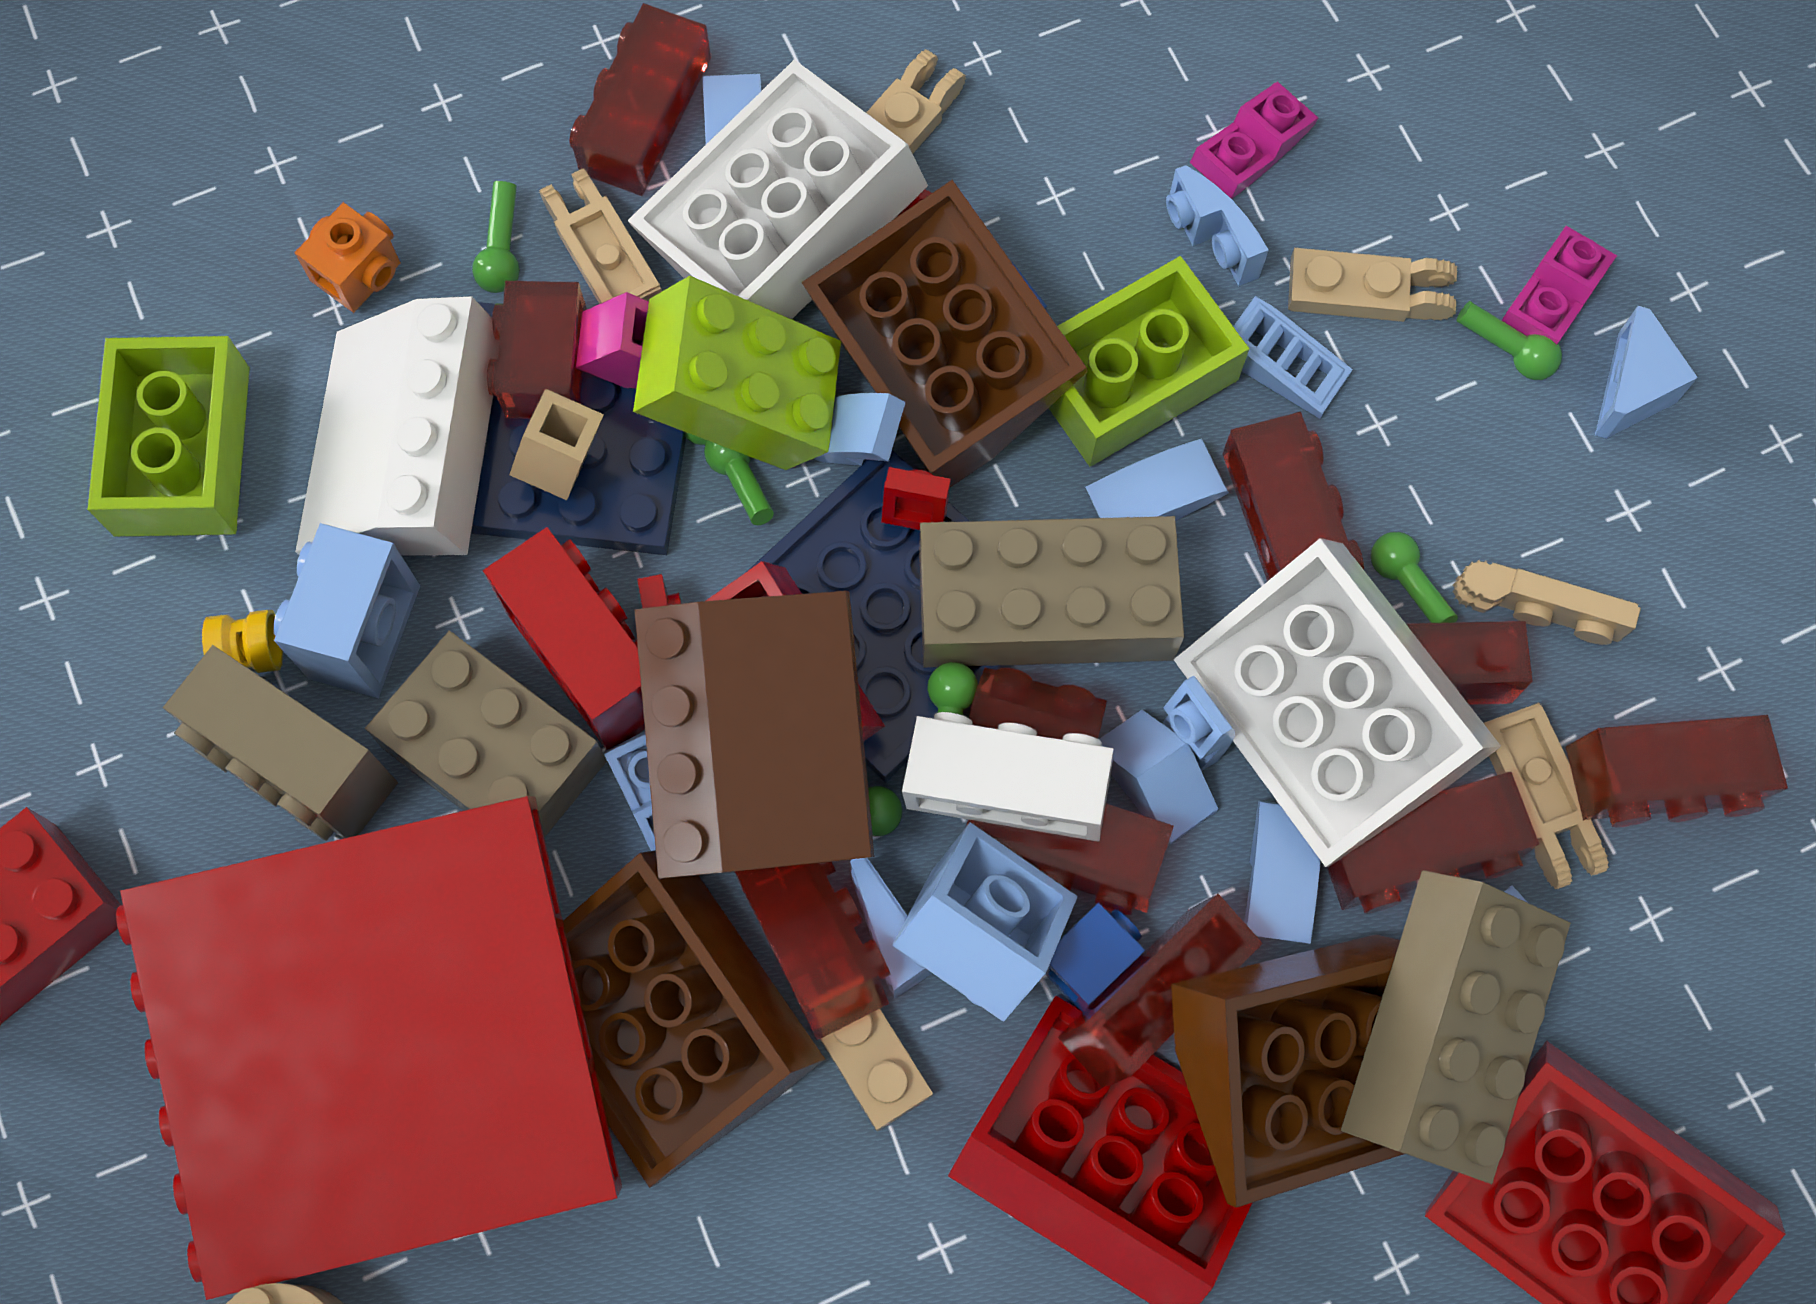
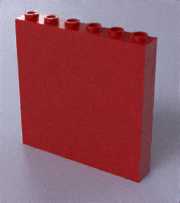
(368, 1046)

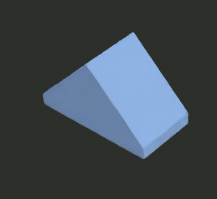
(1643, 374)
(1159, 773)

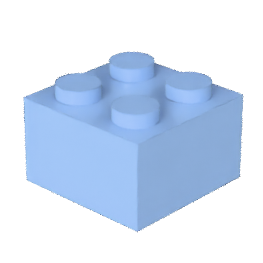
(346, 610)
(986, 922)

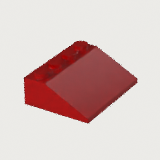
(1105, 1169)
(1606, 1202)

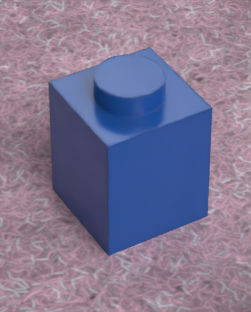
(1094, 955)

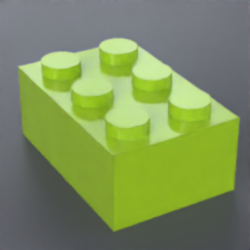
(1146, 359)
(737, 374)
(169, 436)

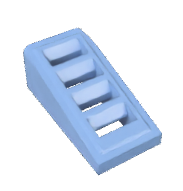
(1280, 330)
(884, 921)

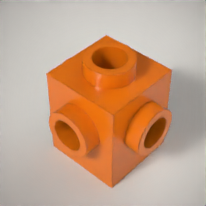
(349, 256)

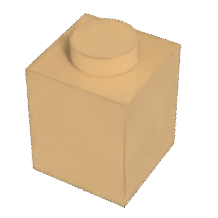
(555, 444)

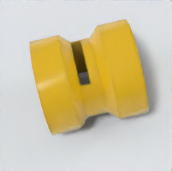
(245, 640)

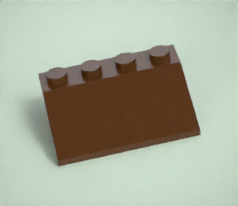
(948, 330)
(753, 733)
(678, 1017)
(1277, 1061)

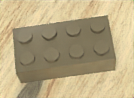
(1050, 591)
(1457, 1025)

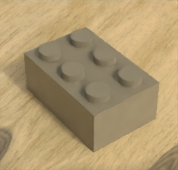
(484, 735)
(278, 747)

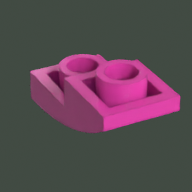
(1255, 140)
(1559, 286)

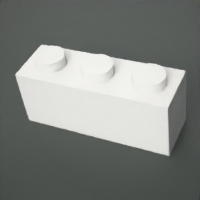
(1008, 776)

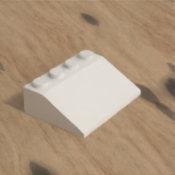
(781, 193)
(405, 427)
(1336, 701)

